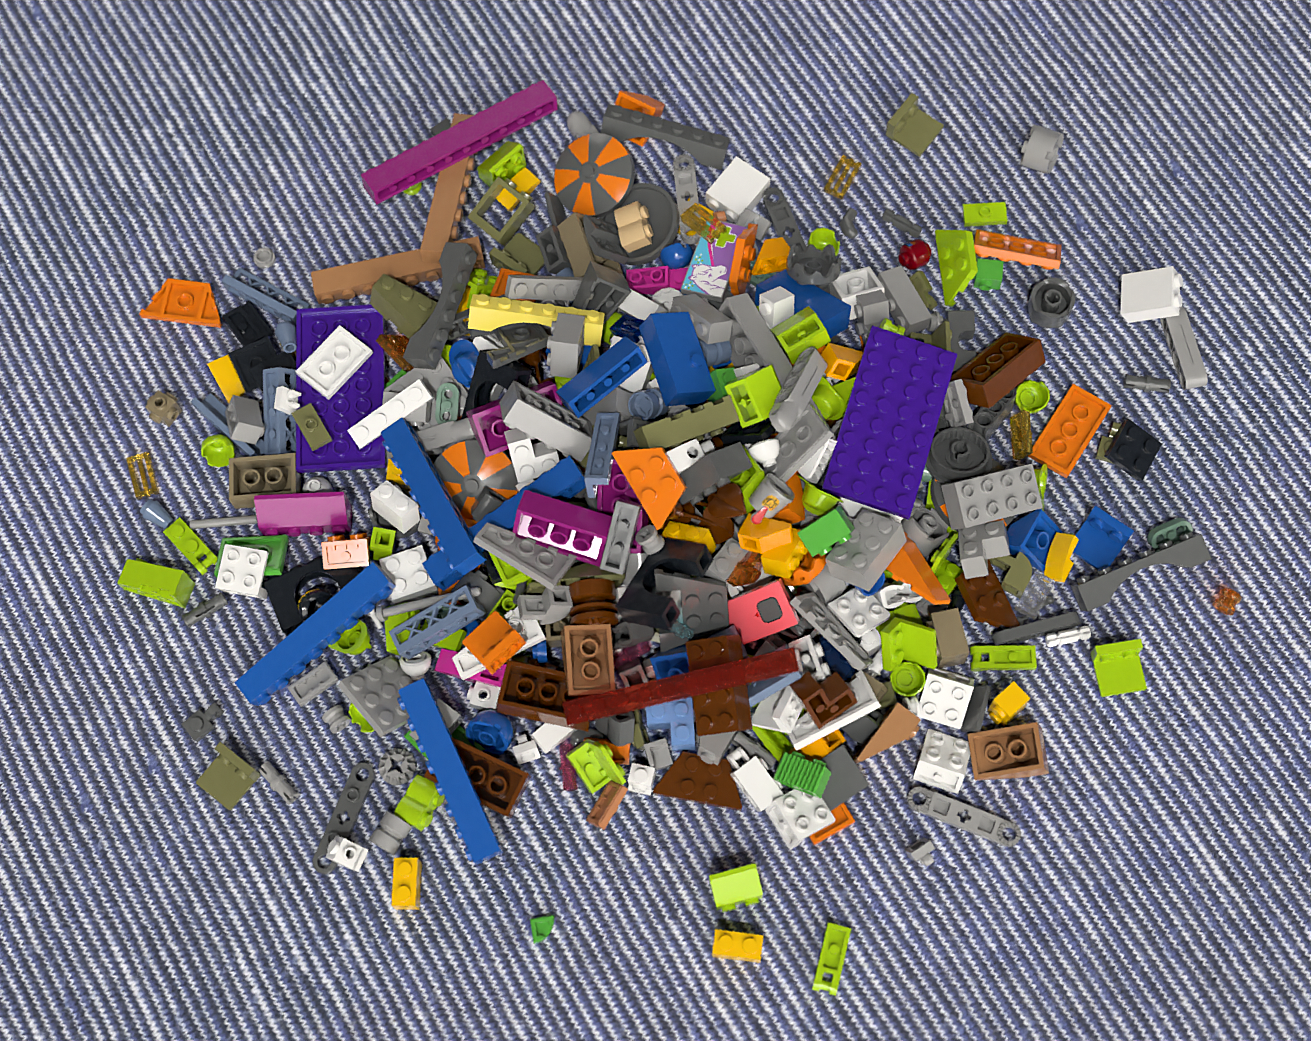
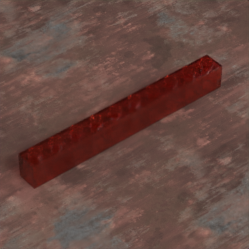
(683, 686)

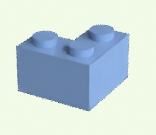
(678, 718)

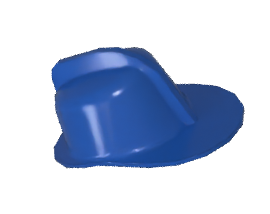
(463, 361)

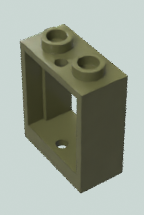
(514, 222)

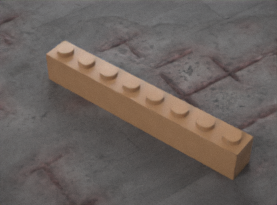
(447, 204)
(359, 277)

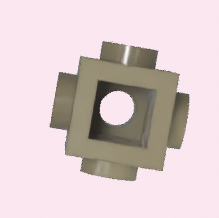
(163, 408)

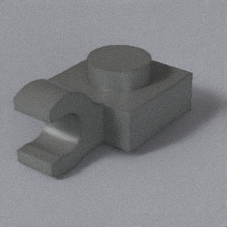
(200, 723)

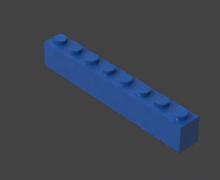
(559, 483)
(433, 497)
(315, 634)
(450, 772)

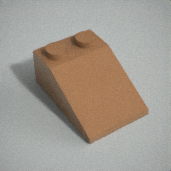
(588, 659)
(896, 726)
(1008, 752)

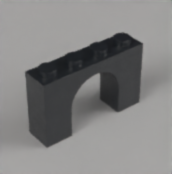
(486, 377)
(286, 588)
(654, 610)

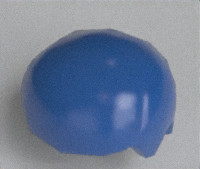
(676, 256)

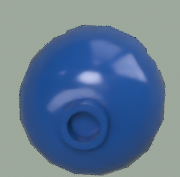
(491, 731)

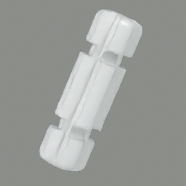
(1068, 636)

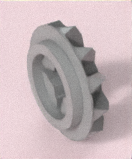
(407, 767)

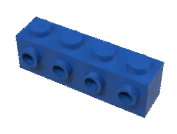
(601, 376)

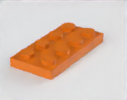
(1017, 249)
(1069, 430)

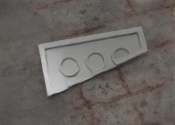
(535, 561)
(825, 622)

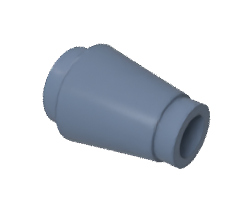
(286, 336)
(156, 514)

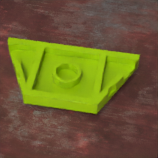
(956, 261)

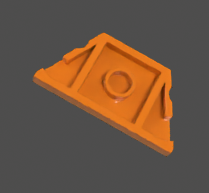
(742, 258)
(184, 303)
(652, 480)

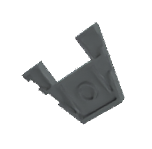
(517, 339)
(702, 603)

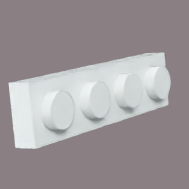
(399, 406)

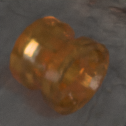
(1227, 601)

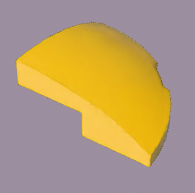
(226, 377)

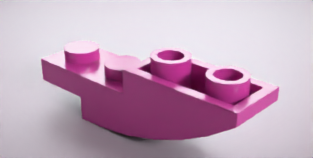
(654, 279)
(446, 666)

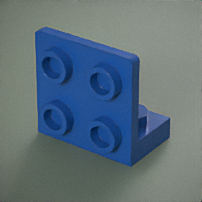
(1101, 539)

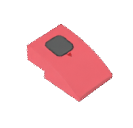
(762, 611)

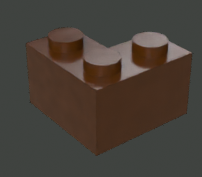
(823, 700)

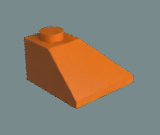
(639, 103)

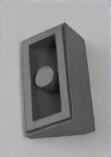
(555, 209)
(976, 709)

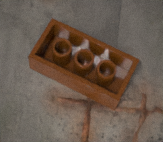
(1000, 368)
(535, 694)
(726, 709)
(496, 782)

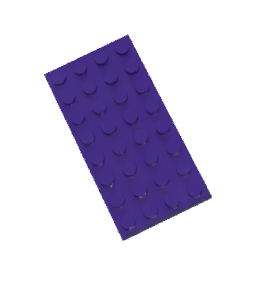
(355, 398)
(889, 422)

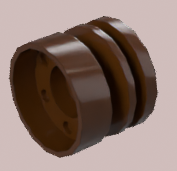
(593, 602)

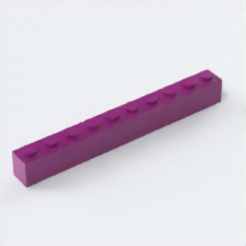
(459, 142)

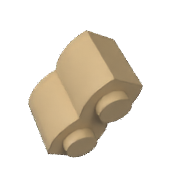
(633, 226)

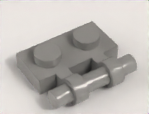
(956, 405)

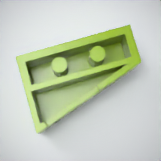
(156, 582)

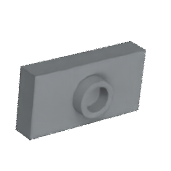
(313, 683)

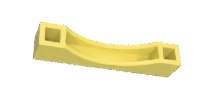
(493, 312)

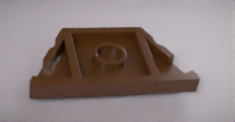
(987, 599)
(700, 782)

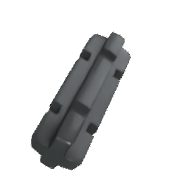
(902, 223)

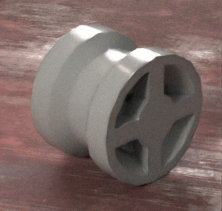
(650, 539)
(336, 719)

